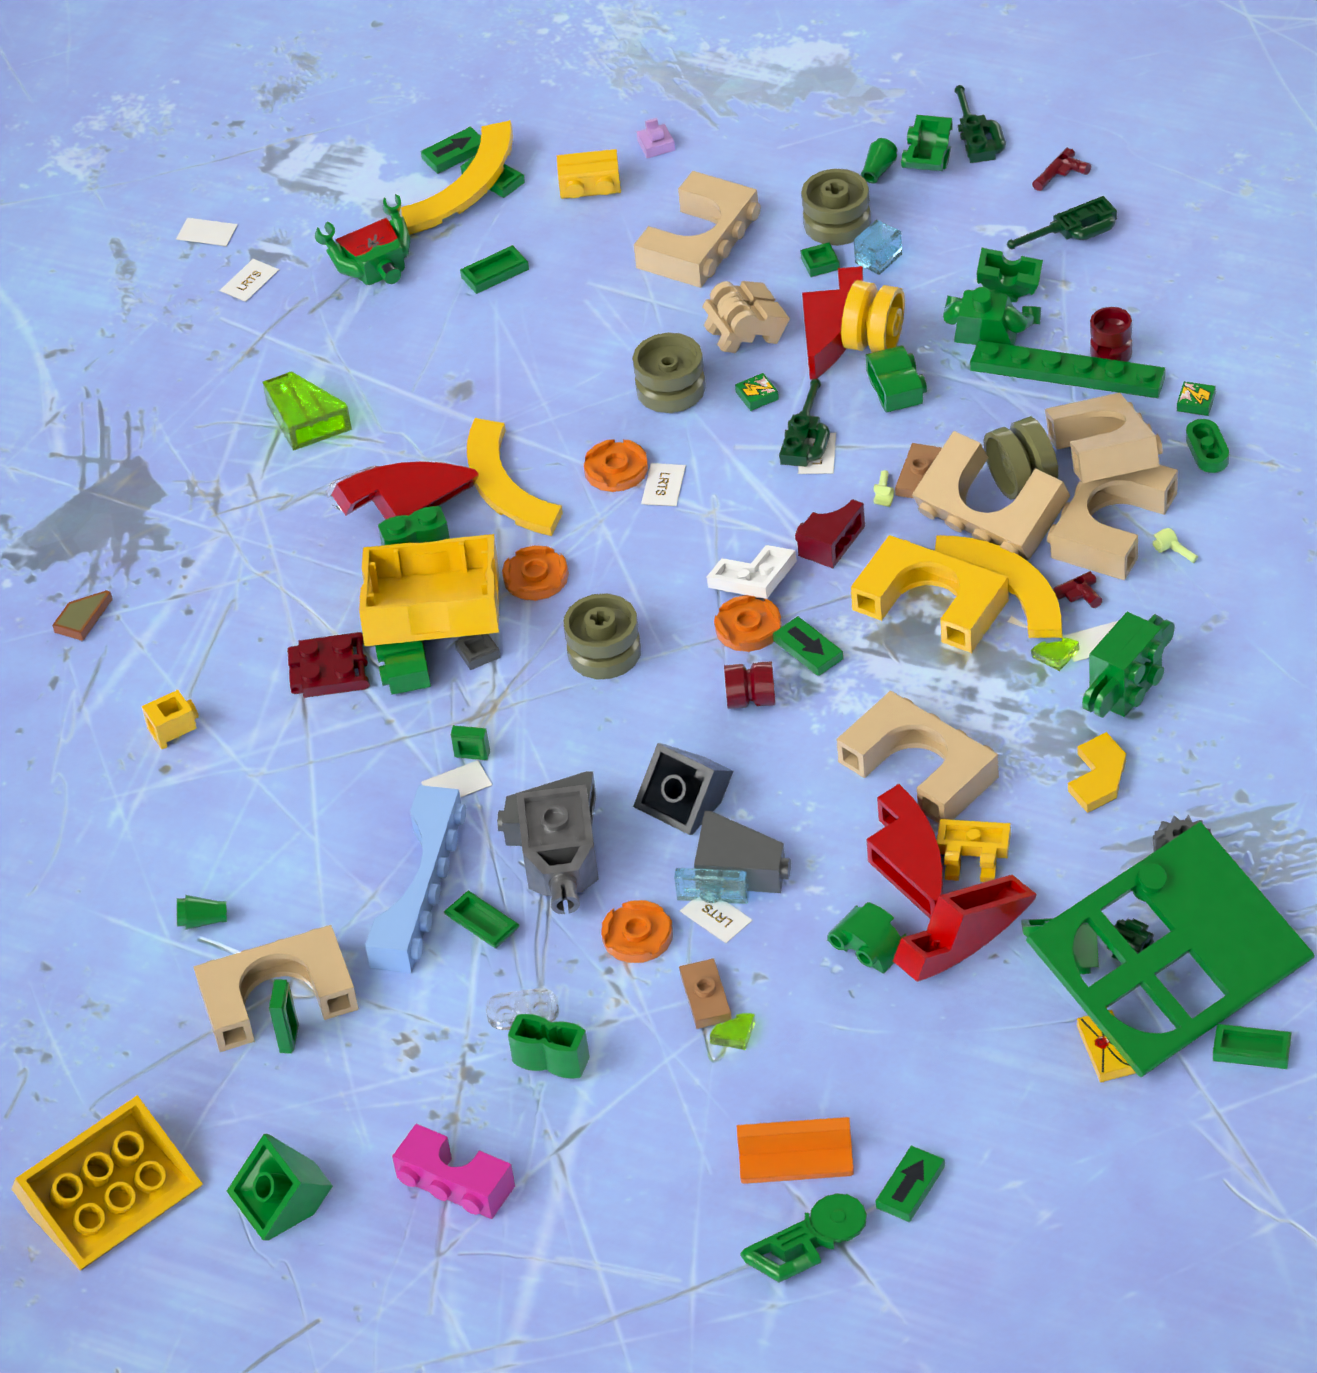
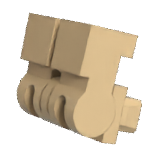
(743, 313)

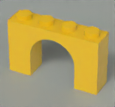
(905, 565)

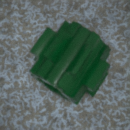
(1135, 934)

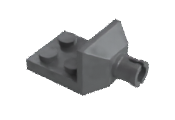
(558, 844)

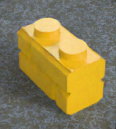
(588, 173)

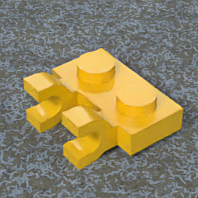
(975, 839)

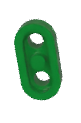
(1207, 445)

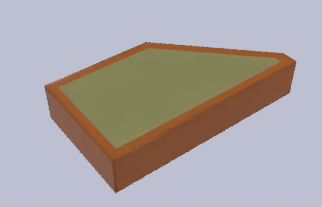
(81, 615)

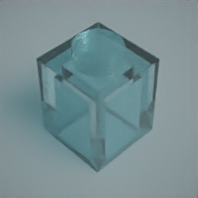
(878, 247)

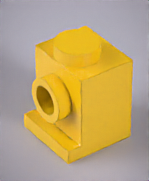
(169, 717)

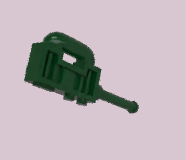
(973, 132)
(1077, 222)
(801, 428)

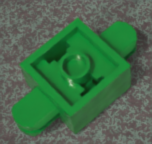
(1126, 664)

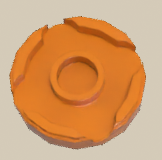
(615, 465)
(535, 573)
(747, 623)
(637, 931)

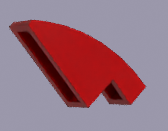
(824, 321)
(403, 487)
(907, 849)
(963, 925)

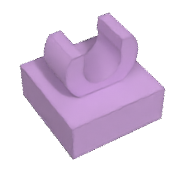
(655, 139)

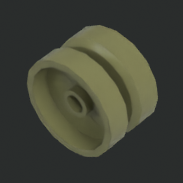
(835, 206)
(669, 372)
(1017, 453)
(602, 636)

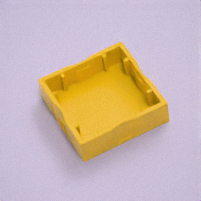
(429, 590)

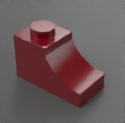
(829, 535)

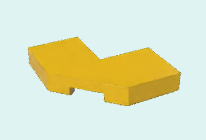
(1102, 783)

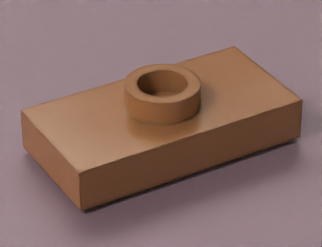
(915, 467)
(705, 993)

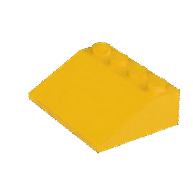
(106, 1183)

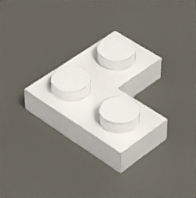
(753, 579)

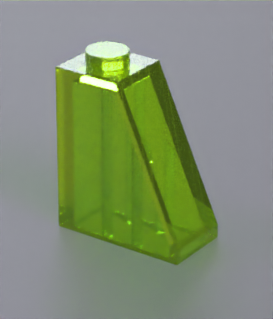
(305, 410)

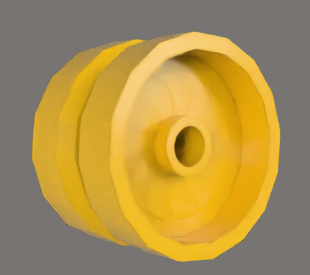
(872, 317)

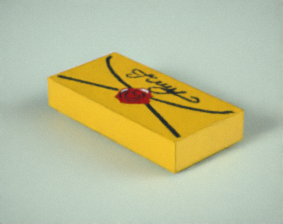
(1103, 1055)

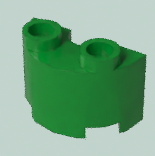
(928, 143)
(1008, 276)
(869, 934)

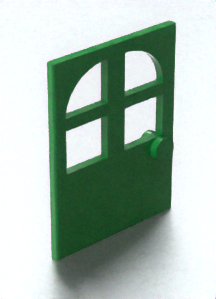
(1211, 916)

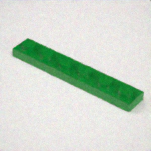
(1068, 369)

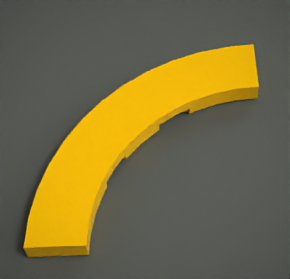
(470, 186)
(498, 488)
(1024, 581)

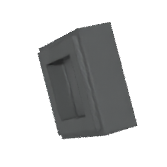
(477, 650)

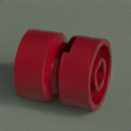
(1111, 334)
(749, 685)

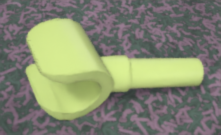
(884, 494)
(1167, 539)

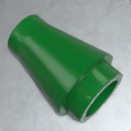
(879, 158)
(199, 911)

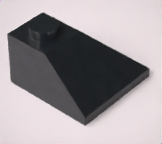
(681, 787)

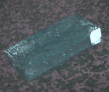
(711, 885)

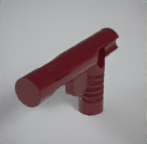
(1061, 165)
(1079, 588)

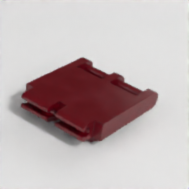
(327, 665)

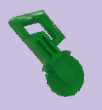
(830, 1221)

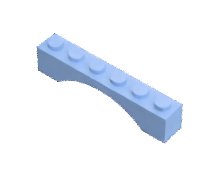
(398, 932)

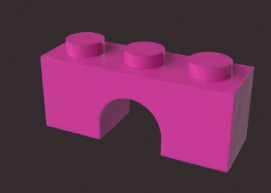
(477, 1186)

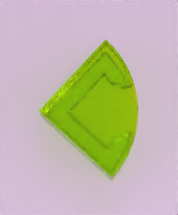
(1055, 653)
(734, 1032)

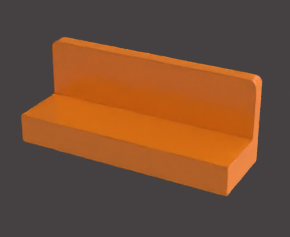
(795, 1150)

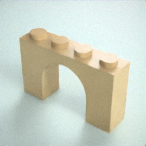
(697, 256)
(1103, 437)
(1014, 528)
(1101, 548)
(898, 725)
(306, 956)

